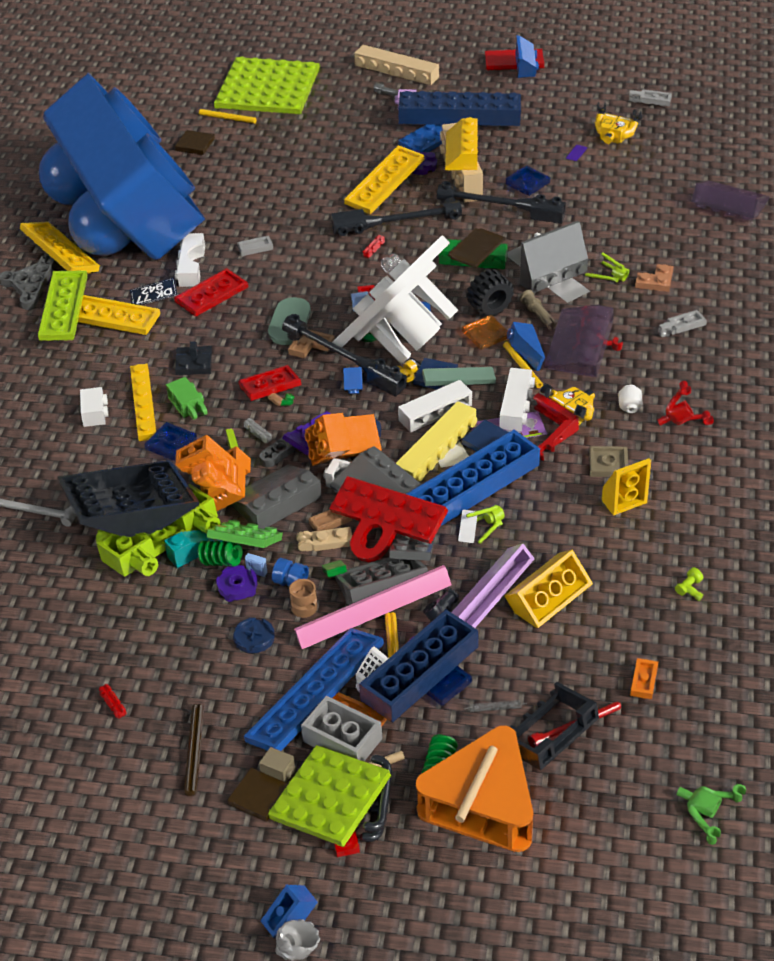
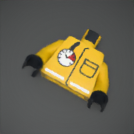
(615, 128)
(573, 400)

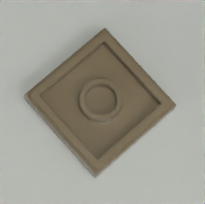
(606, 460)

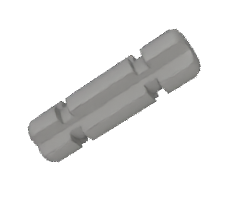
(257, 430)

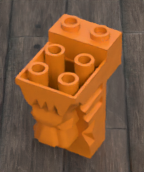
(341, 437)
(215, 470)

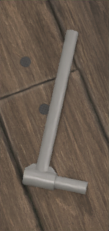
(66, 516)

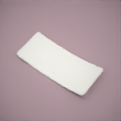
(467, 527)

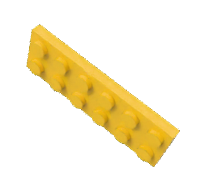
(384, 179)
(59, 247)
(117, 315)

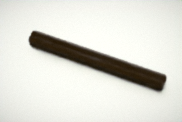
(194, 748)

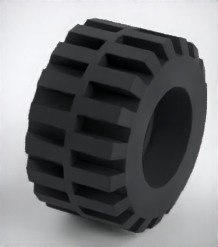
(490, 293)

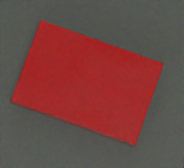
(269, 382)

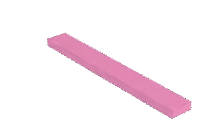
(372, 607)

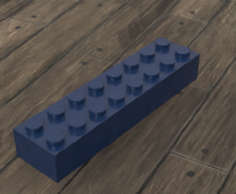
(451, 107)

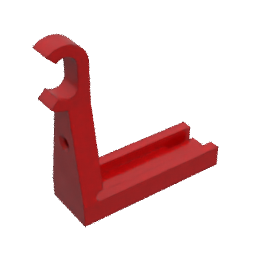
(568, 422)

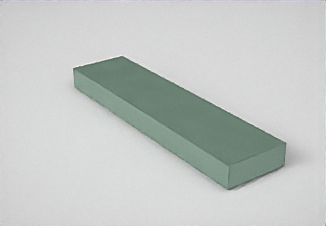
(468, 376)

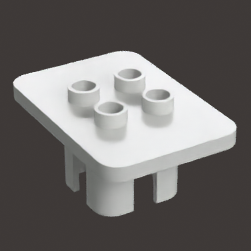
(401, 307)

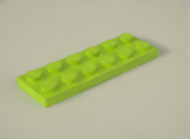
(63, 305)

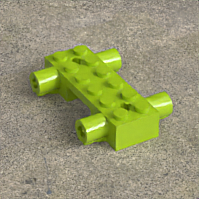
(139, 551)

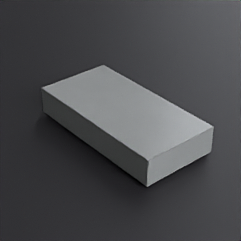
(255, 245)

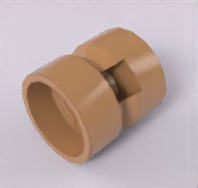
(303, 598)

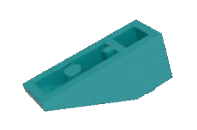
(184, 546)

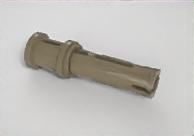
(535, 305)

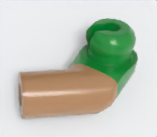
(280, 401)

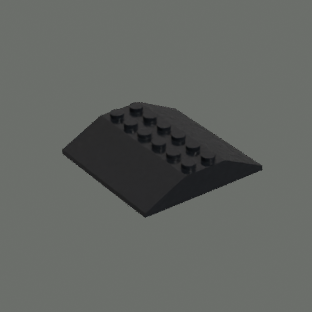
(129, 497)

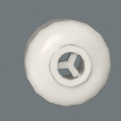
(630, 398)

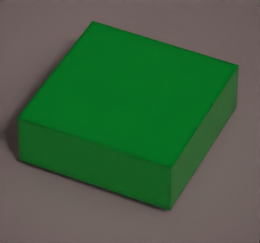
(334, 568)

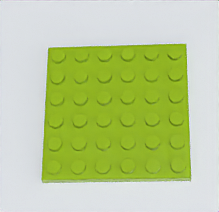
(267, 85)

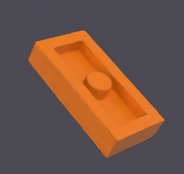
(644, 678)

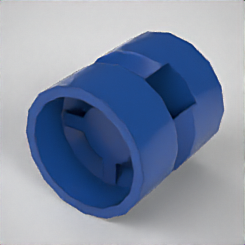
(286, 572)

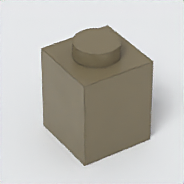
(278, 764)

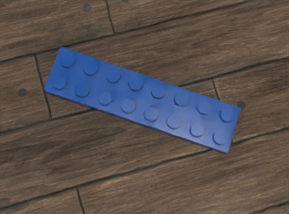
(322, 680)

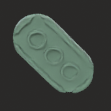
(285, 308)

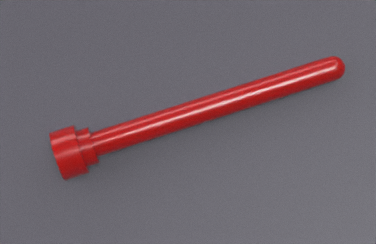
(536, 738)

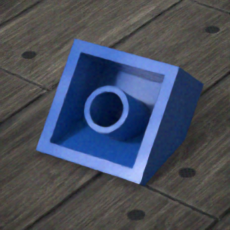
(525, 58)

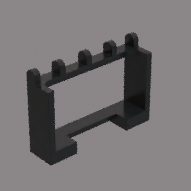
(548, 750)

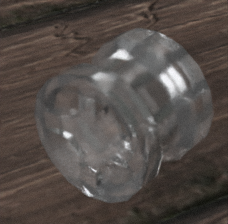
(390, 262)

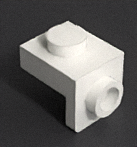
(334, 469)

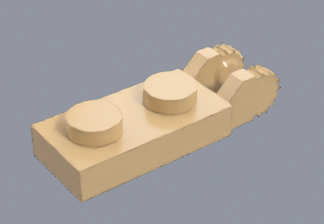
(324, 539)

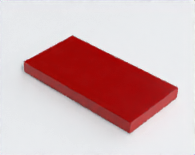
(506, 59)
(211, 292)

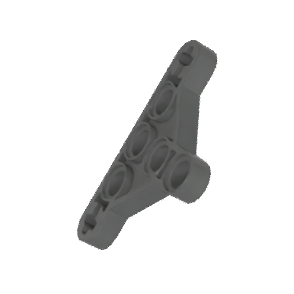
(31, 274)

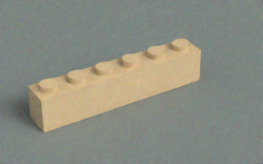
(397, 64)

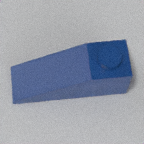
(526, 343)

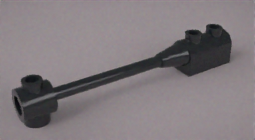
(540, 207)
(357, 221)
(378, 373)

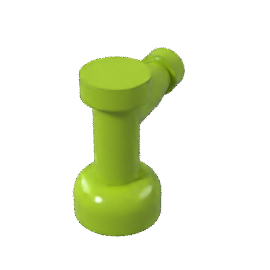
(693, 576)

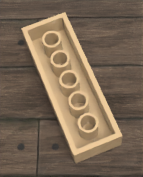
(465, 180)

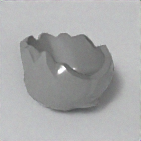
(296, 939)

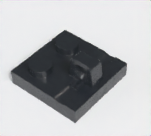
(193, 360)

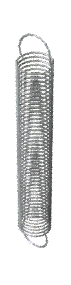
(500, 706)

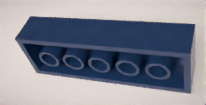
(418, 665)

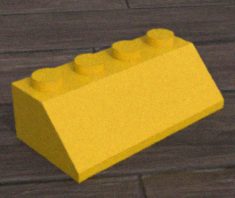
(462, 145)
(549, 589)

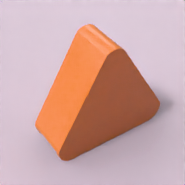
(503, 804)

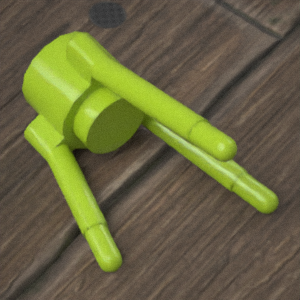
(619, 271)
(492, 516)

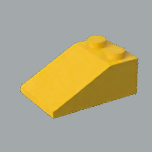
(627, 487)

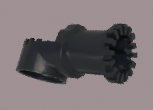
(438, 606)

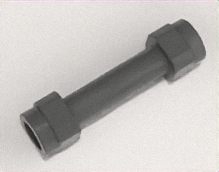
(379, 88)

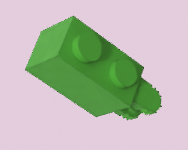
(186, 398)

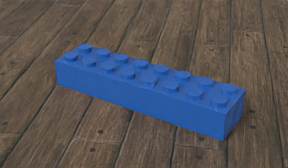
(480, 474)

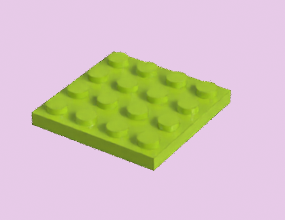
(329, 795)

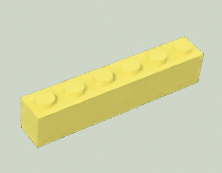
(438, 440)

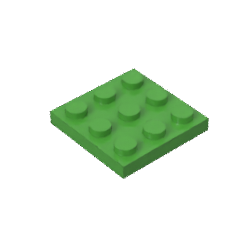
(245, 534)

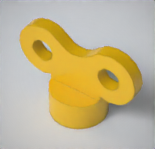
(409, 369)

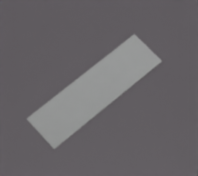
(567, 290)

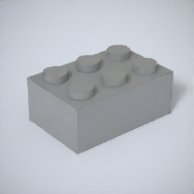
(342, 729)

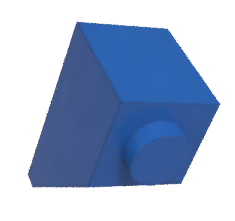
(353, 380)
(293, 903)

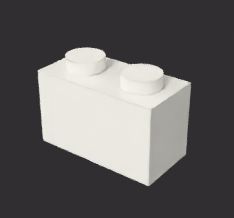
(93, 406)

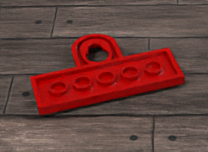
(386, 510)

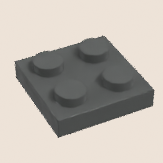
(411, 550)

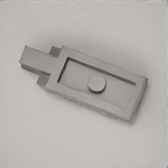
(650, 97)
(682, 323)

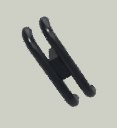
(379, 805)

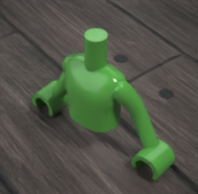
(707, 802)

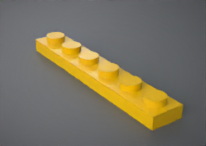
(143, 401)

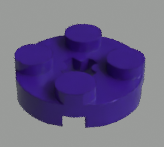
(428, 164)
(246, 587)

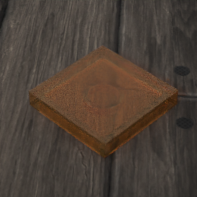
(485, 332)

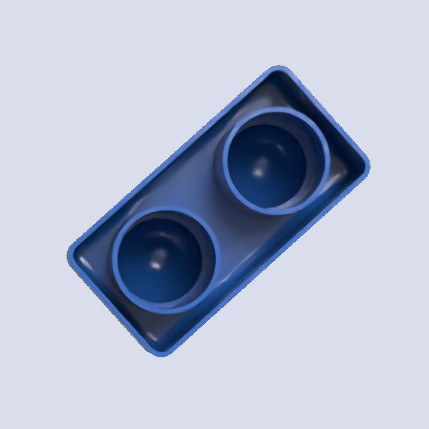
(114, 174)

